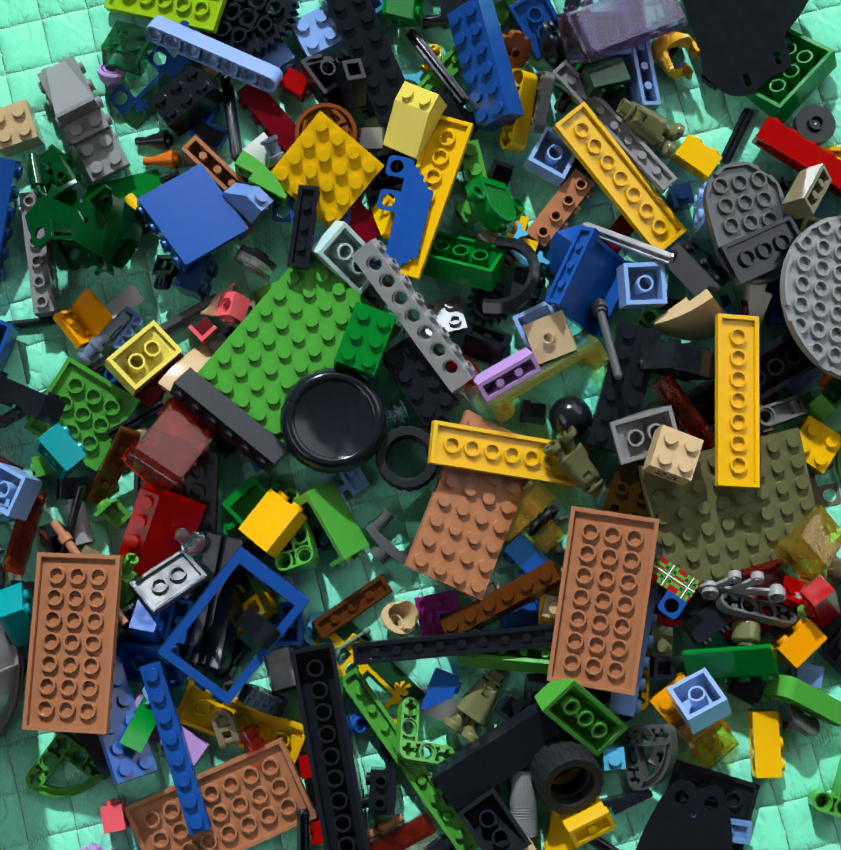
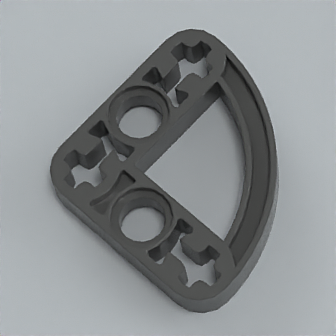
(542, 101)
(637, 746)

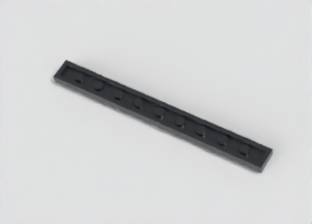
(452, 644)

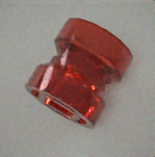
(250, 736)

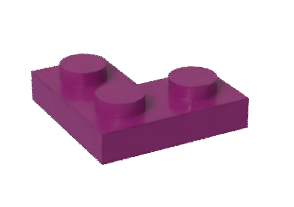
(431, 607)

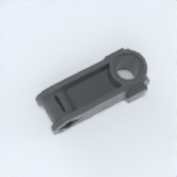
(781, 412)

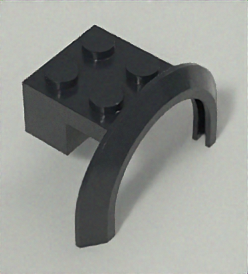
(526, 281)

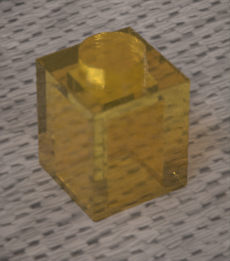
(549, 536)

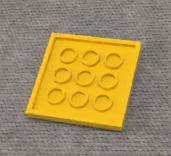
(330, 160)

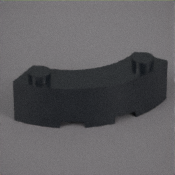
(30, 401)

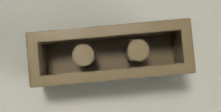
(806, 192)

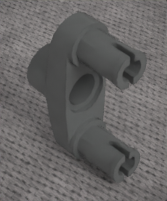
(384, 548)

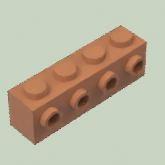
(198, 152)
(560, 209)

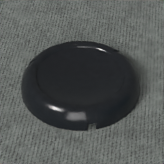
(333, 420)

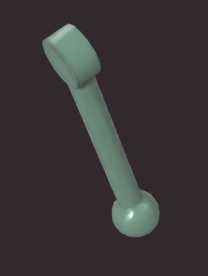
(366, 631)

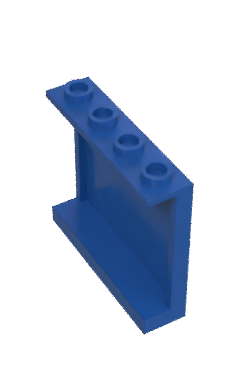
(191, 217)
(584, 276)

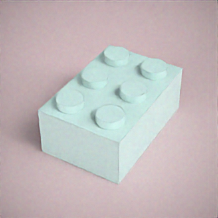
(335, 252)

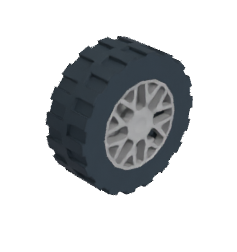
(263, 700)

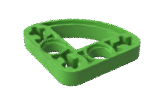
(67, 753)

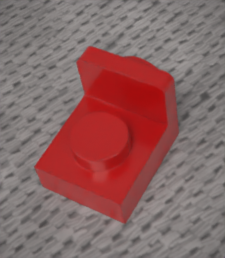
(792, 587)

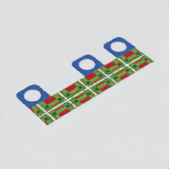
(676, 581)

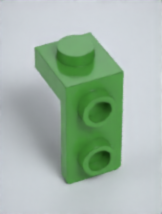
(113, 512)

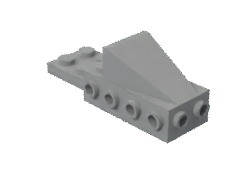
(83, 118)

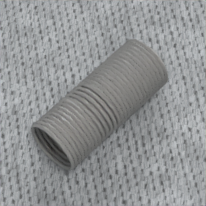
(524, 796)

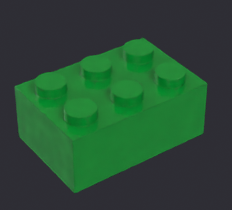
(364, 340)

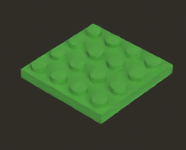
(90, 409)

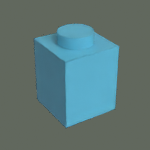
(613, 758)

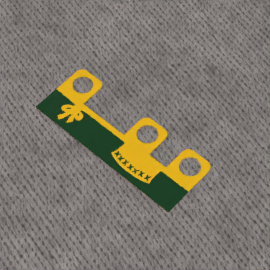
(386, 673)

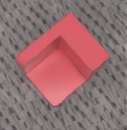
(205, 330)

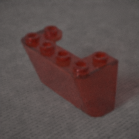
(169, 447)

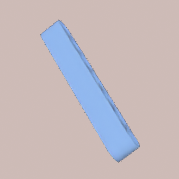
(214, 54)

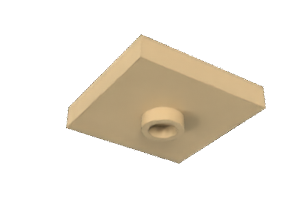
(550, 337)

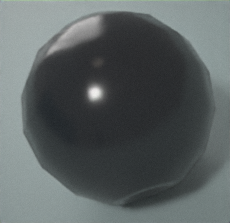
(570, 412)

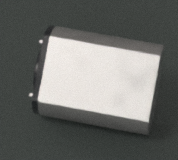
(280, 670)

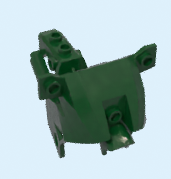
(96, 226)

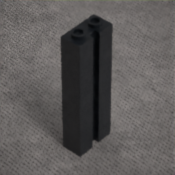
(214, 630)
(494, 756)

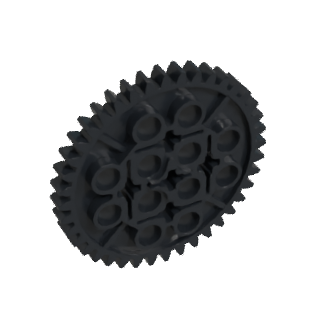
(251, 21)

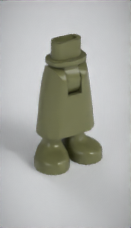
(650, 127)
(576, 464)
(476, 704)

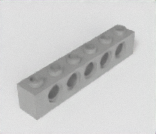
(40, 266)

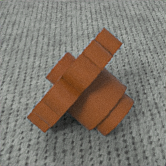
(517, 48)

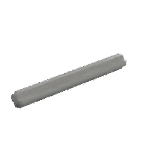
(633, 245)

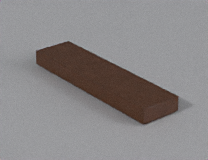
(112, 465)
(352, 607)

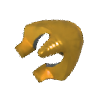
(666, 46)

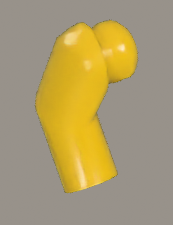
(438, 52)

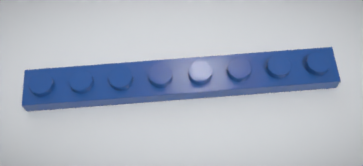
(175, 747)

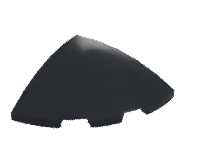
(321, 77)

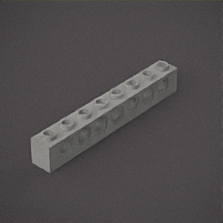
(414, 327)

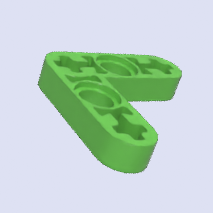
(411, 740)

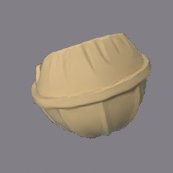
(400, 617)

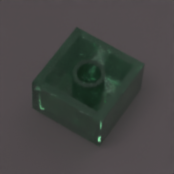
(127, 48)

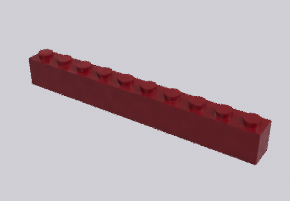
(276, 122)

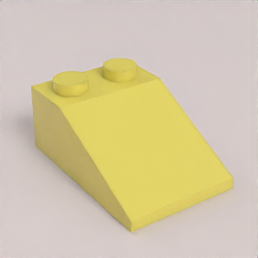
(413, 119)
(142, 358)

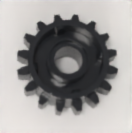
(477, 305)

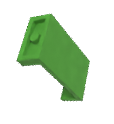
(336, 521)

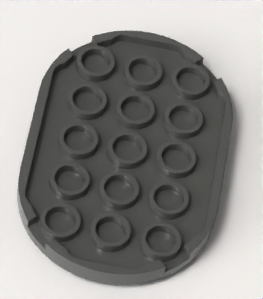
(740, 201)

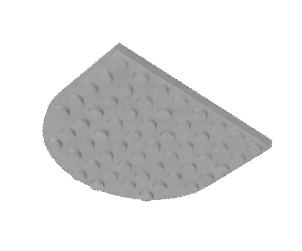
(813, 293)

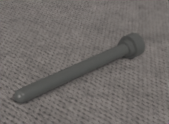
(599, 309)

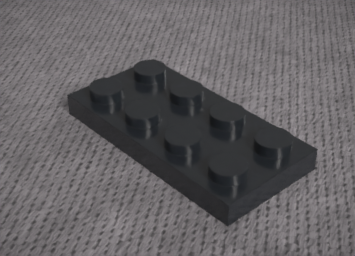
(759, 250)
(419, 381)

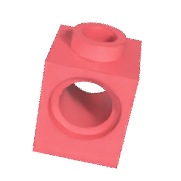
(232, 307)
(113, 816)

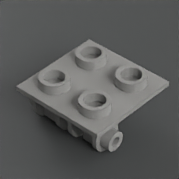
(448, 314)

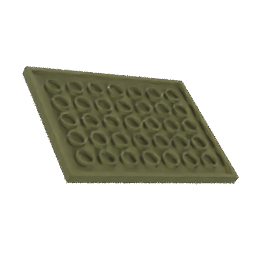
(731, 528)

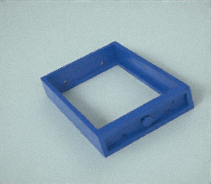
(268, 576)

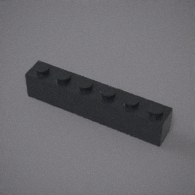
(228, 420)

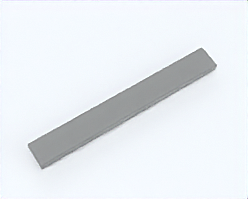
(628, 140)

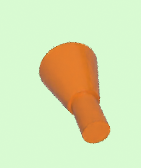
(168, 159)

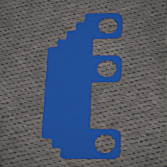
(410, 211)

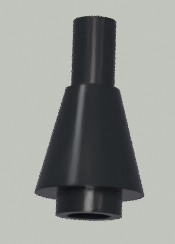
(160, 140)

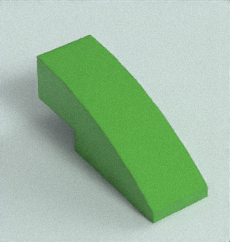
(261, 176)

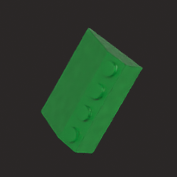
(788, 90)

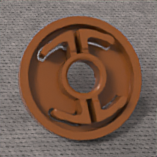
(345, 121)

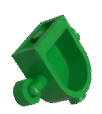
(493, 203)
(245, 499)

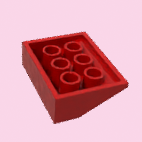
(154, 525)

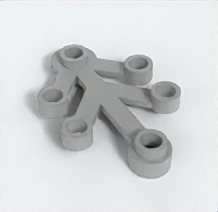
(712, 590)

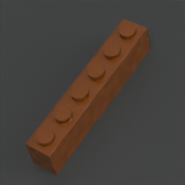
(504, 599)

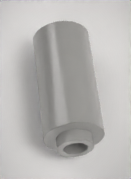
(82, 532)

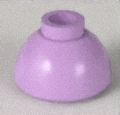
(110, 76)

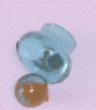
(191, 542)

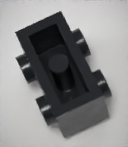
(381, 790)

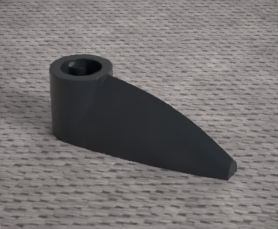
(66, 487)

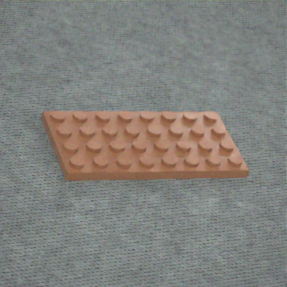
(465, 524)
(603, 599)
(73, 643)
(245, 800)

